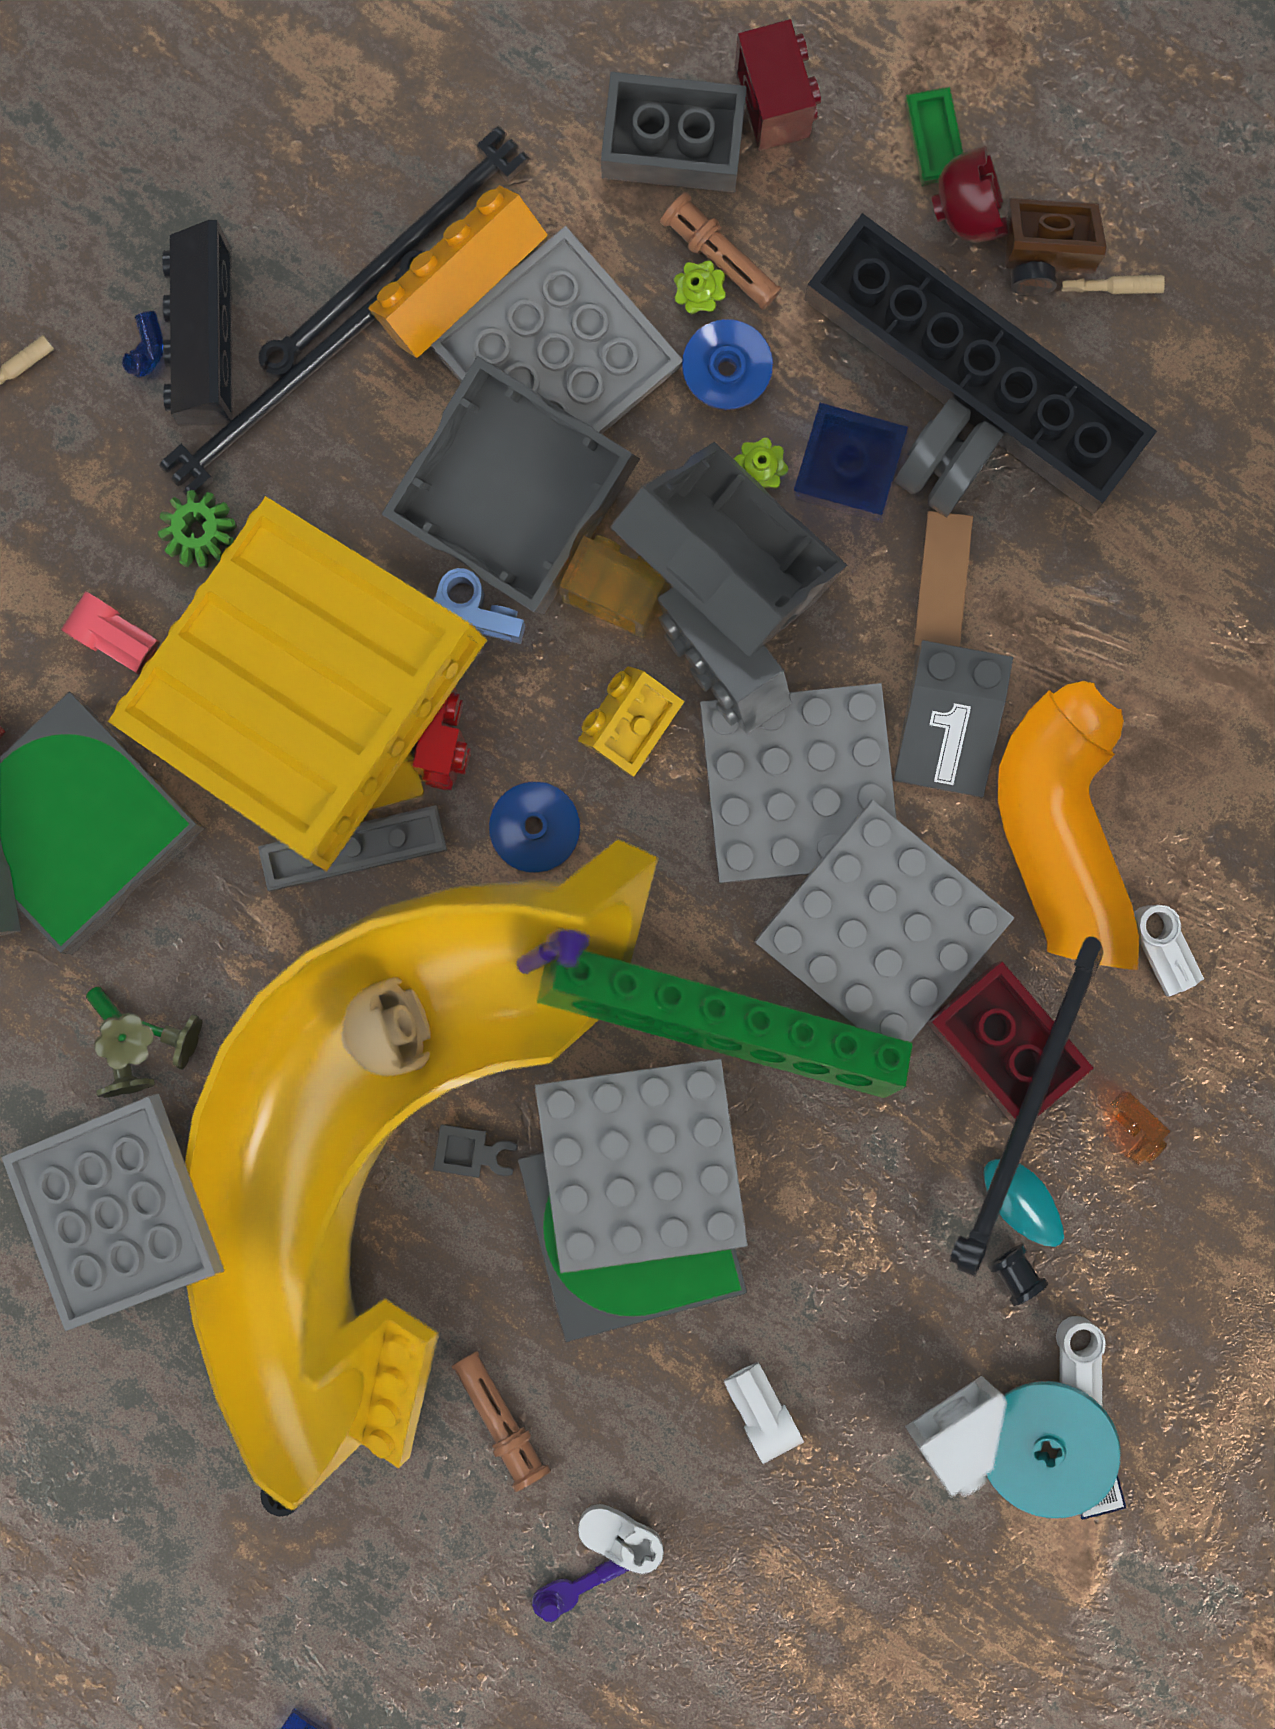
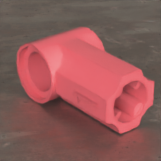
(102, 629)

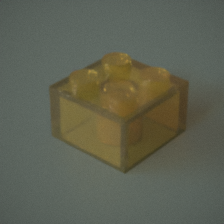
(613, 585)

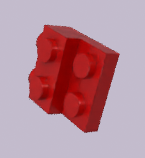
(443, 749)

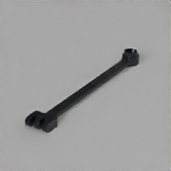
(494, 162)
(195, 463)
(970, 1252)

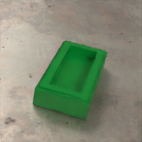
(933, 131)

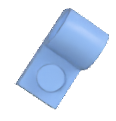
(496, 623)

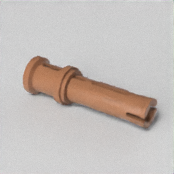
(701, 231)
(510, 1441)

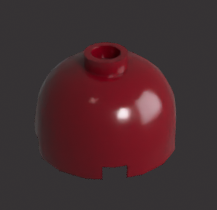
(971, 197)

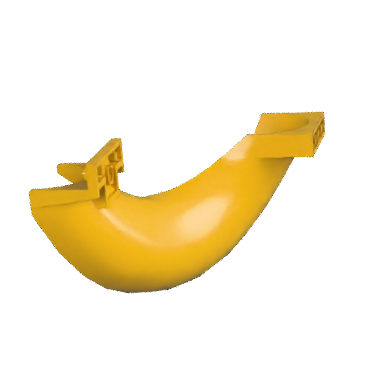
(299, 1123)

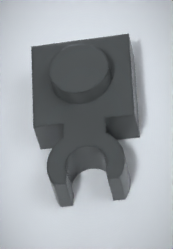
(464, 1152)

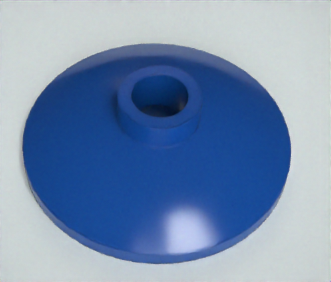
(732, 343)
(534, 851)

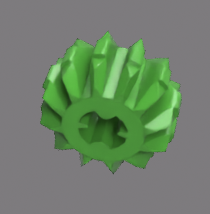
(183, 539)

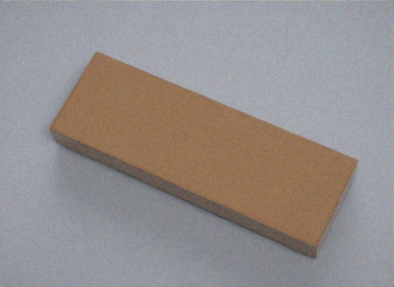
(943, 579)

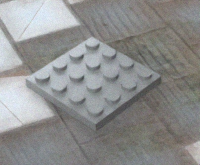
(564, 335)
(794, 780)
(884, 927)
(641, 1165)
(112, 1212)

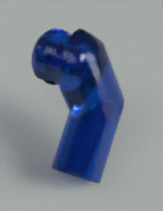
(149, 351)

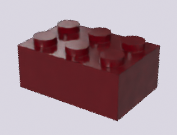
(999, 1038)

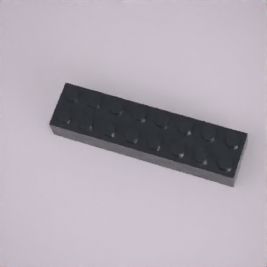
(973, 354)

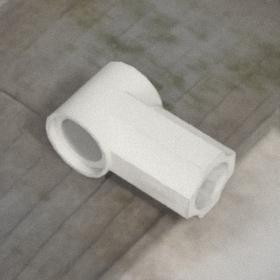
(1168, 952)
(1083, 1367)
(766, 1421)

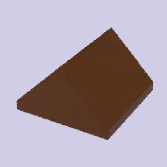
(1055, 233)

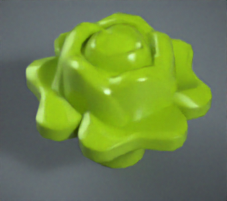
(699, 287)
(763, 462)

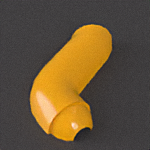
(1056, 827)

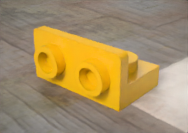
(630, 719)

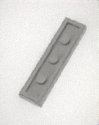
(370, 846)

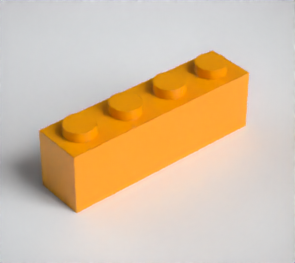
(457, 270)

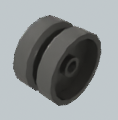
(946, 455)

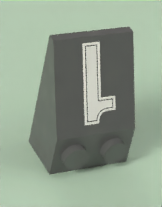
(952, 718)

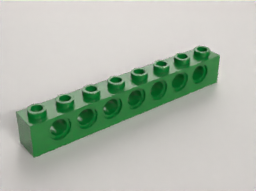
(727, 1023)

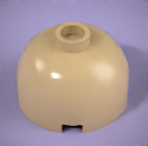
(386, 1029)

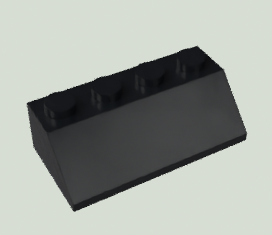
(199, 326)

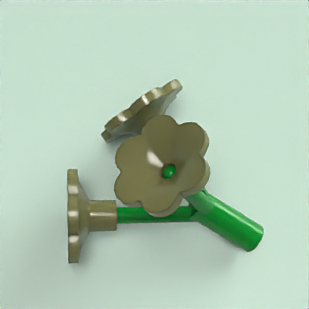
(126, 1040)

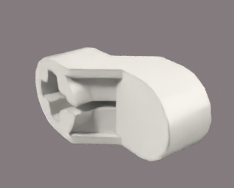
(600, 1530)

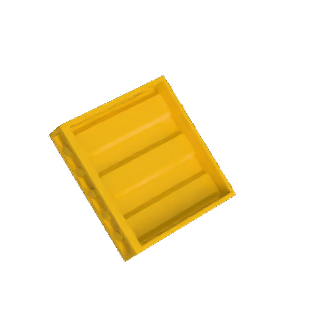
(297, 681)

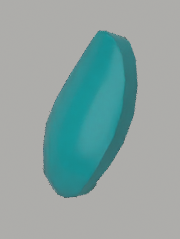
(1029, 1206)

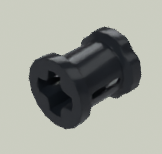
(1018, 1275)

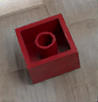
(778, 91)

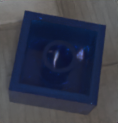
(851, 462)

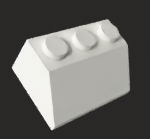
(961, 1436)

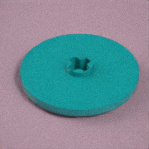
(1086, 1458)

